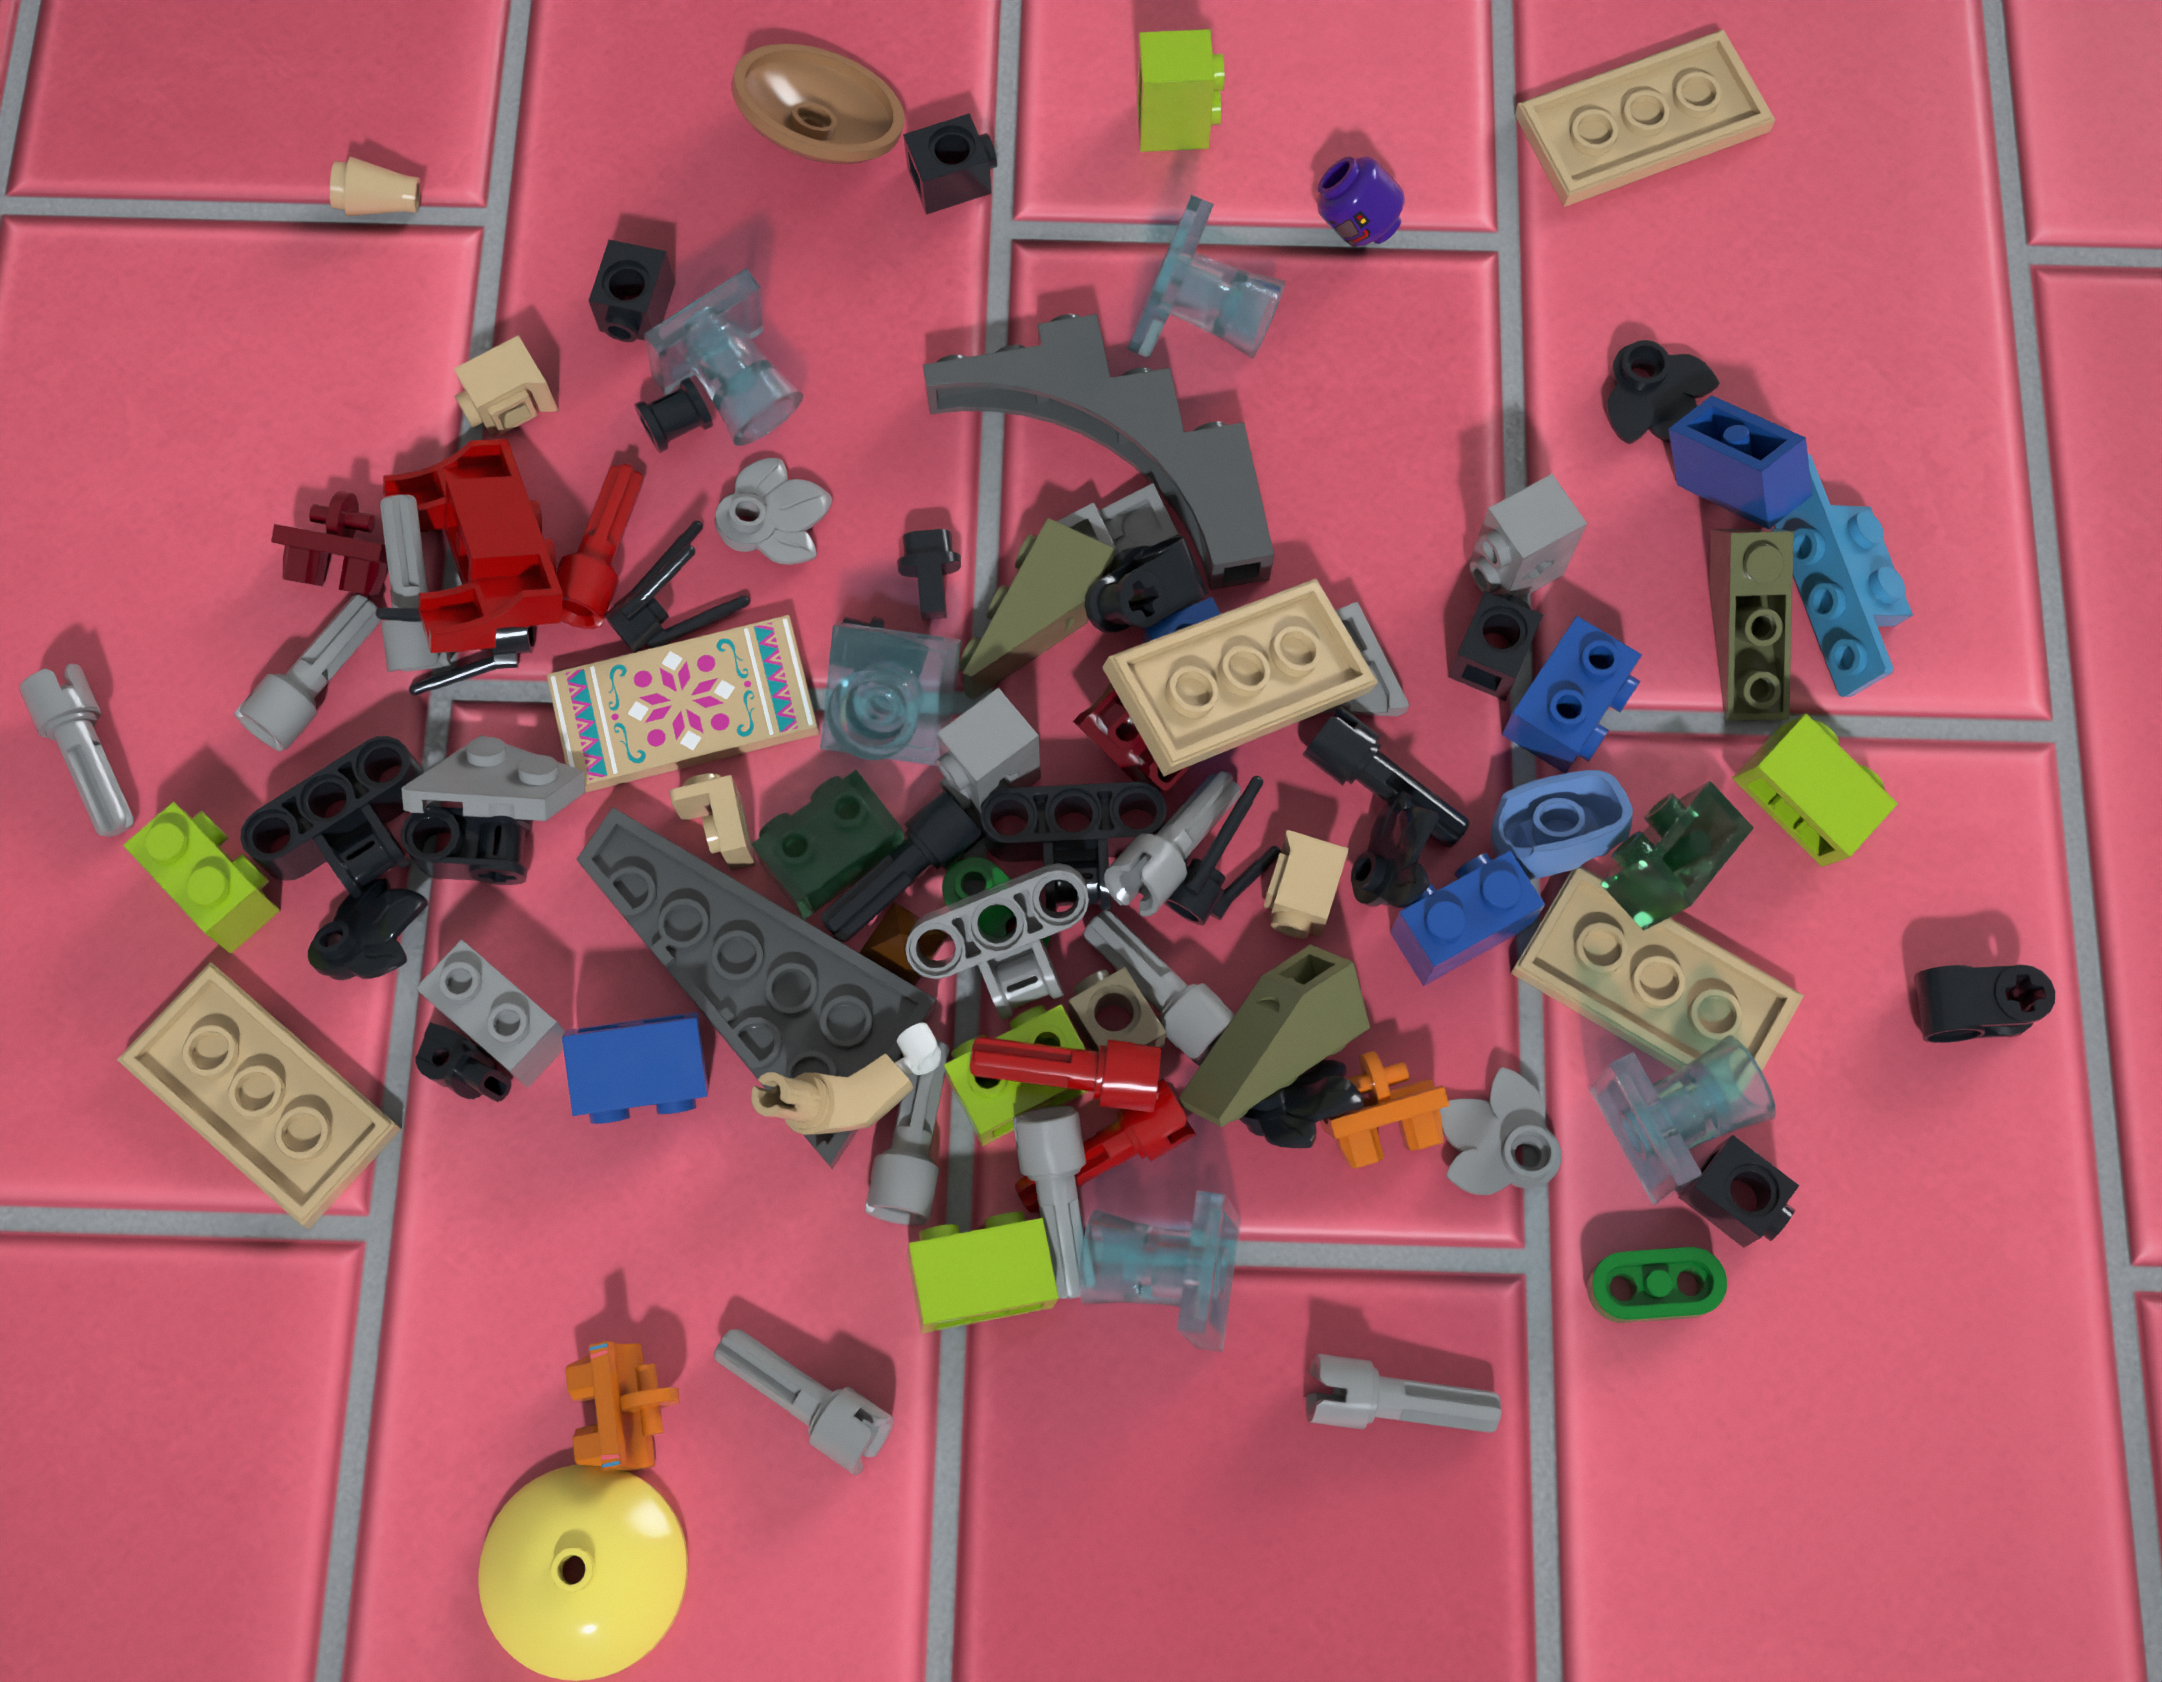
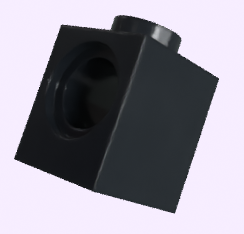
(949, 184)
(627, 271)
(1489, 667)
(1713, 1200)

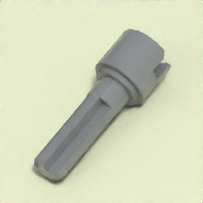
(406, 641)
(285, 703)
(69, 717)
(1156, 862)
(1189, 1014)
(1051, 1154)
(906, 1176)
(1363, 1395)
(838, 1421)

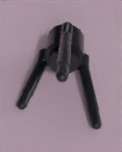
(639, 615)
(508, 645)
(1201, 890)

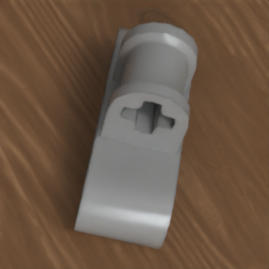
(1006, 957)

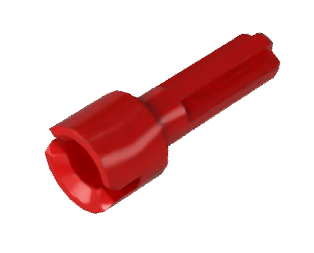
(588, 575)
(1119, 1074)
(1132, 1134)

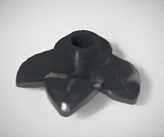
(1656, 401)
(1389, 867)
(365, 933)
(1291, 1112)

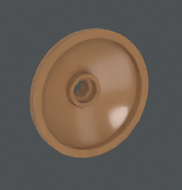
(817, 103)

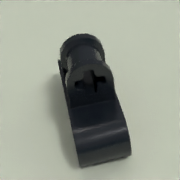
(355, 839)
(1082, 850)

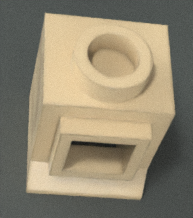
(503, 388)
(1304, 884)

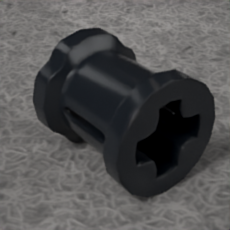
(673, 414)

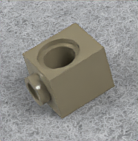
(1114, 990)

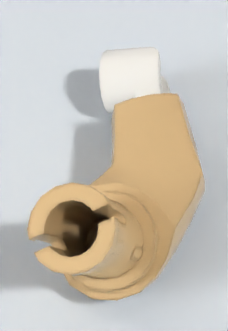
(840, 1104)

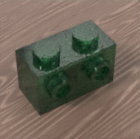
(827, 842)
(1675, 855)

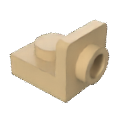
(725, 819)

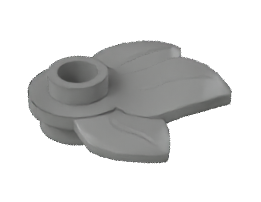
(780, 513)
(1493, 1130)

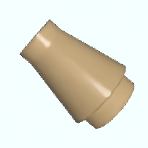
(370, 189)

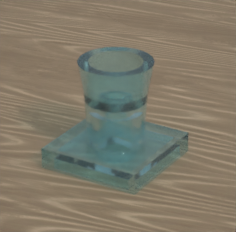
(1206, 292)
(716, 346)
(907, 669)
(1687, 1108)
(1167, 1266)

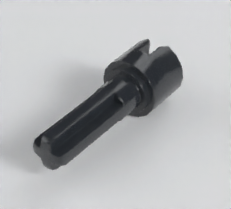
(1351, 752)
(935, 838)

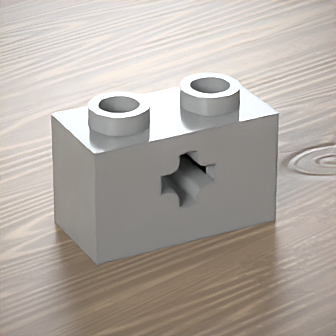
(1526, 540)
(987, 752)
(493, 1013)

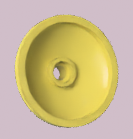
(630, 1581)

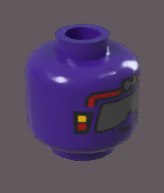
(1360, 201)

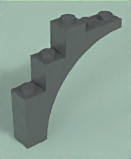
(1136, 415)

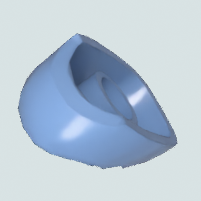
(1561, 821)

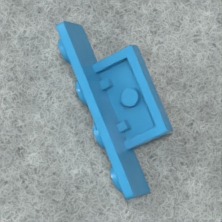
(1846, 586)

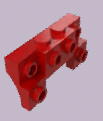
(494, 543)

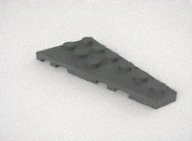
(757, 972)

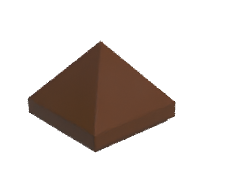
(889, 943)

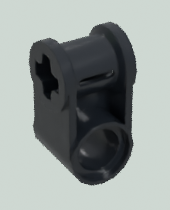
(1146, 588)
(478, 846)
(1972, 1002)

